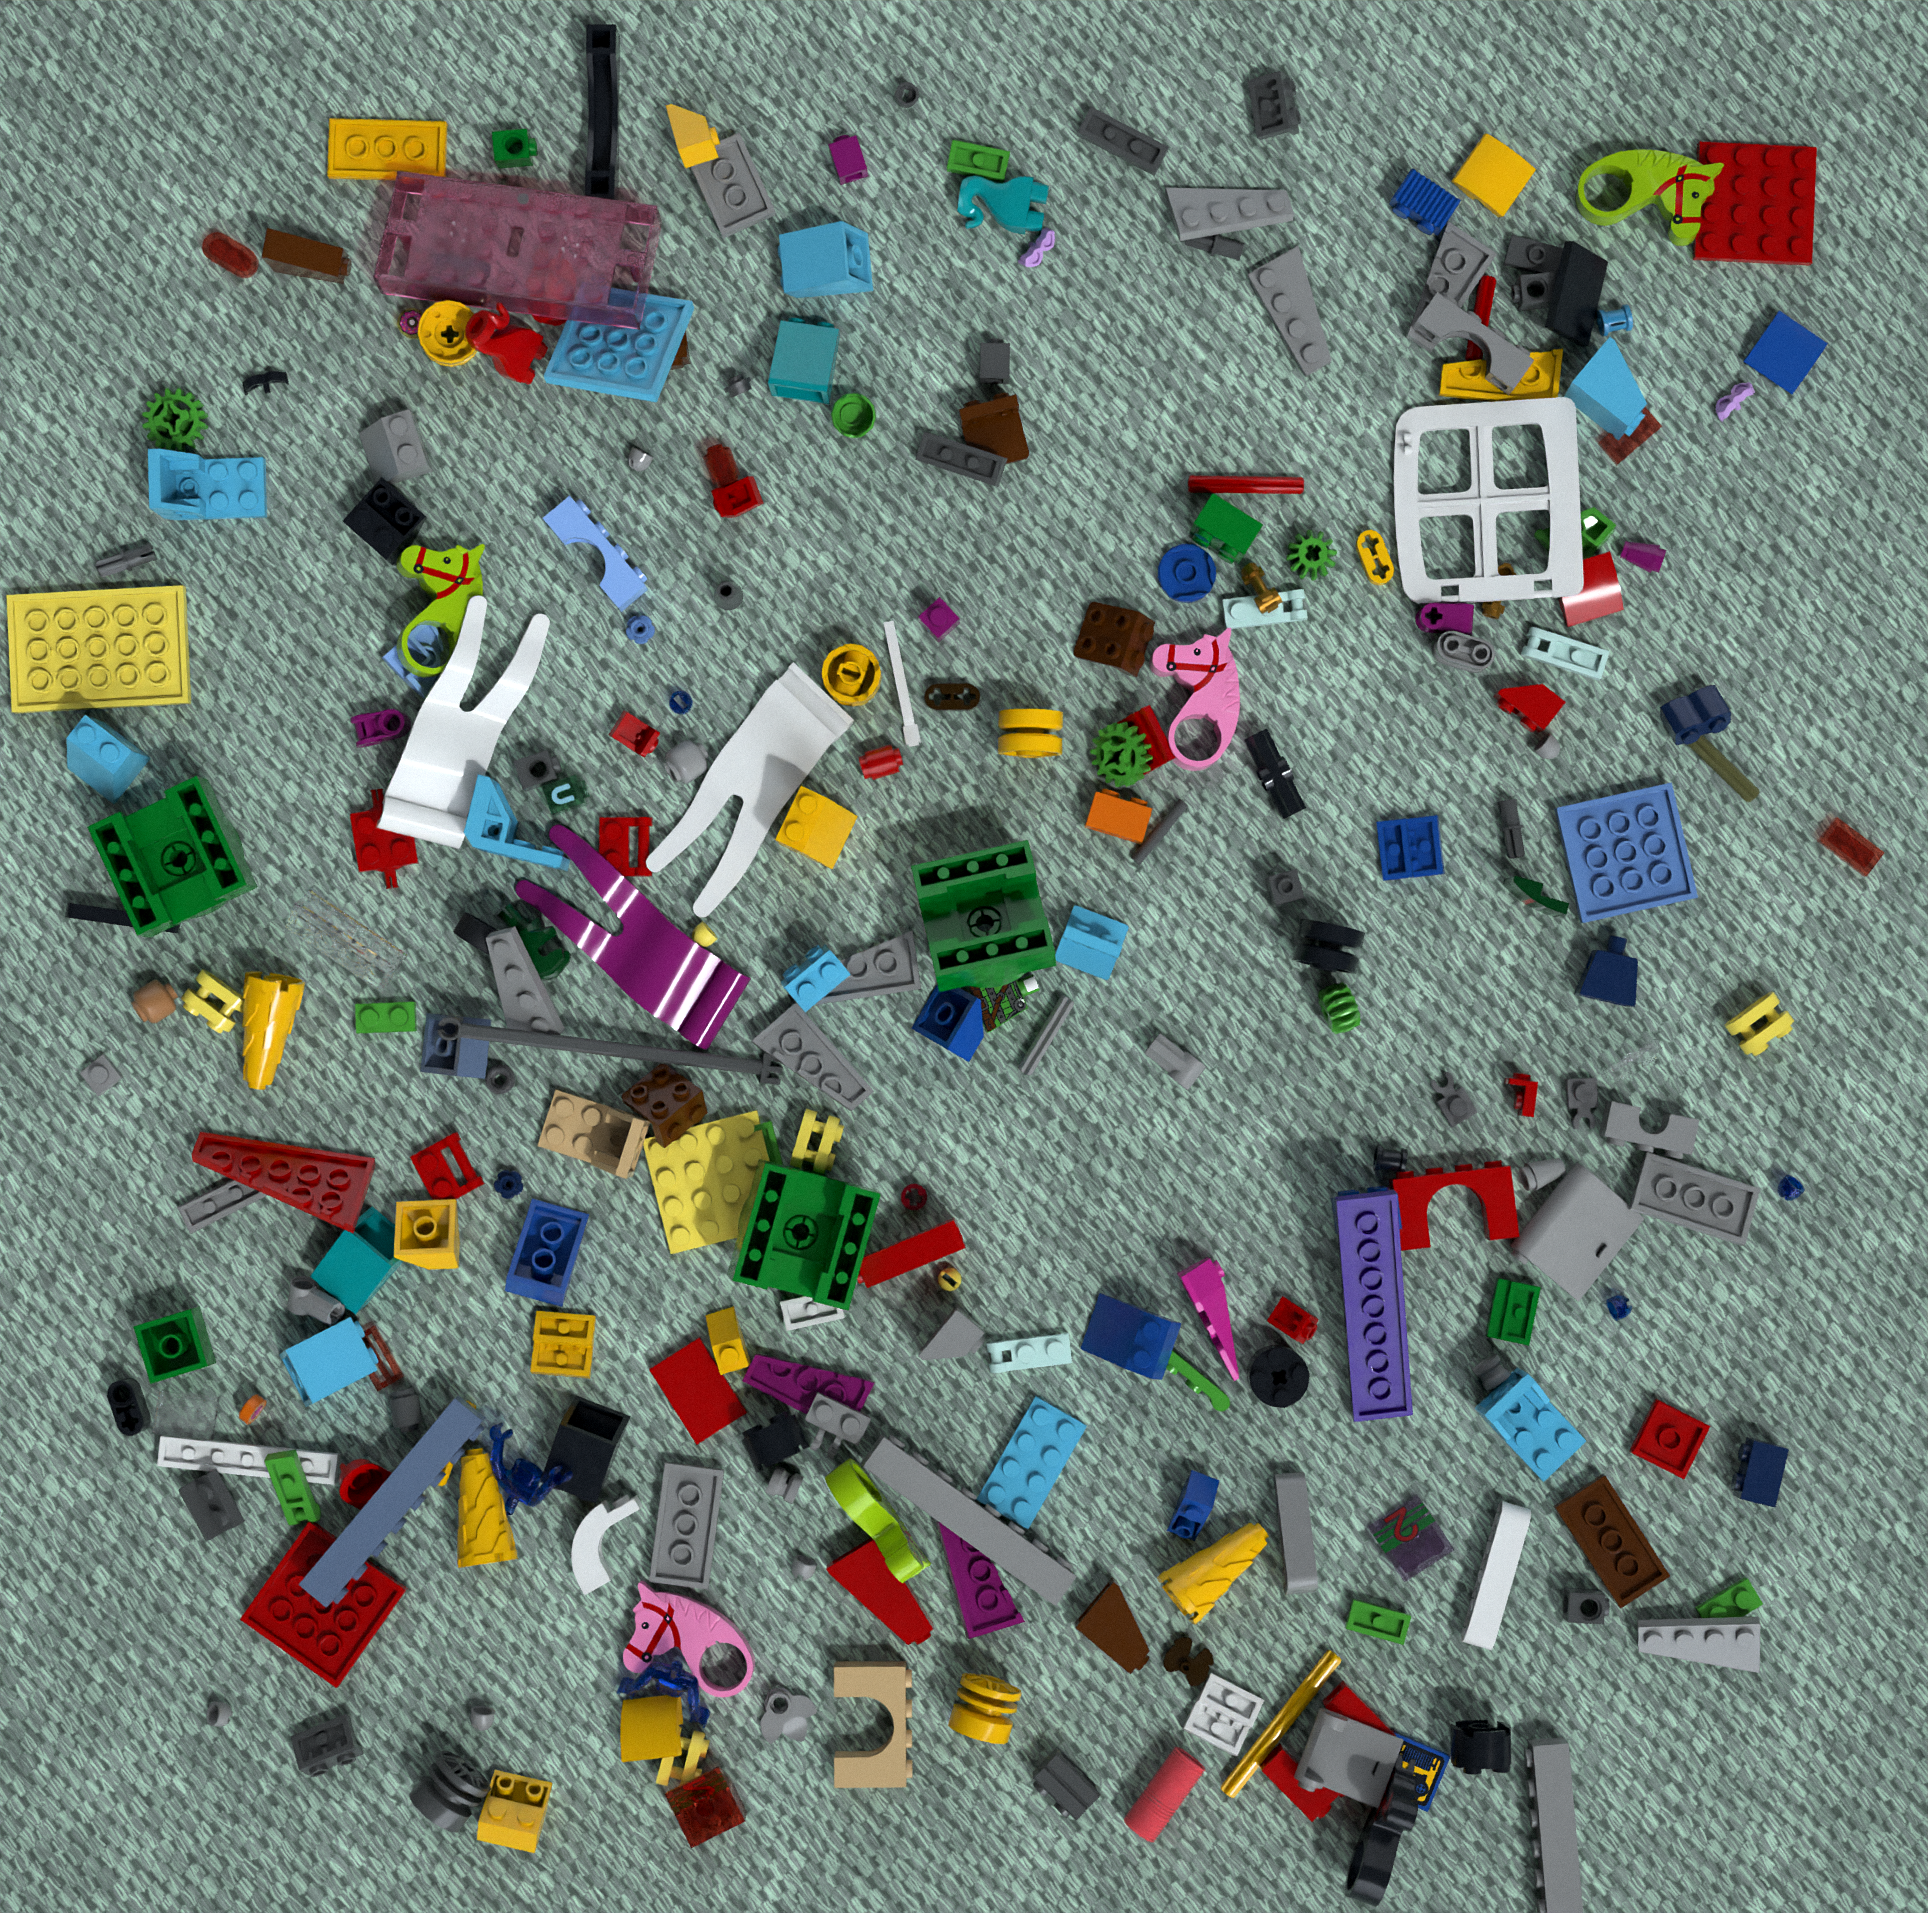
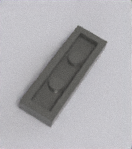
(1122, 141)
(961, 459)

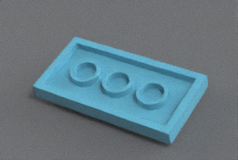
(1031, 1462)

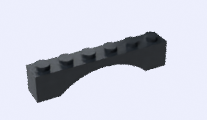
(603, 100)

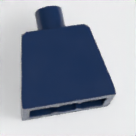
(1610, 975)

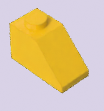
(692, 136)
(727, 1341)

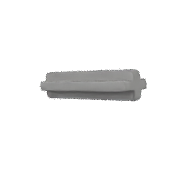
(1046, 1035)

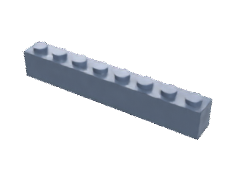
(392, 1501)

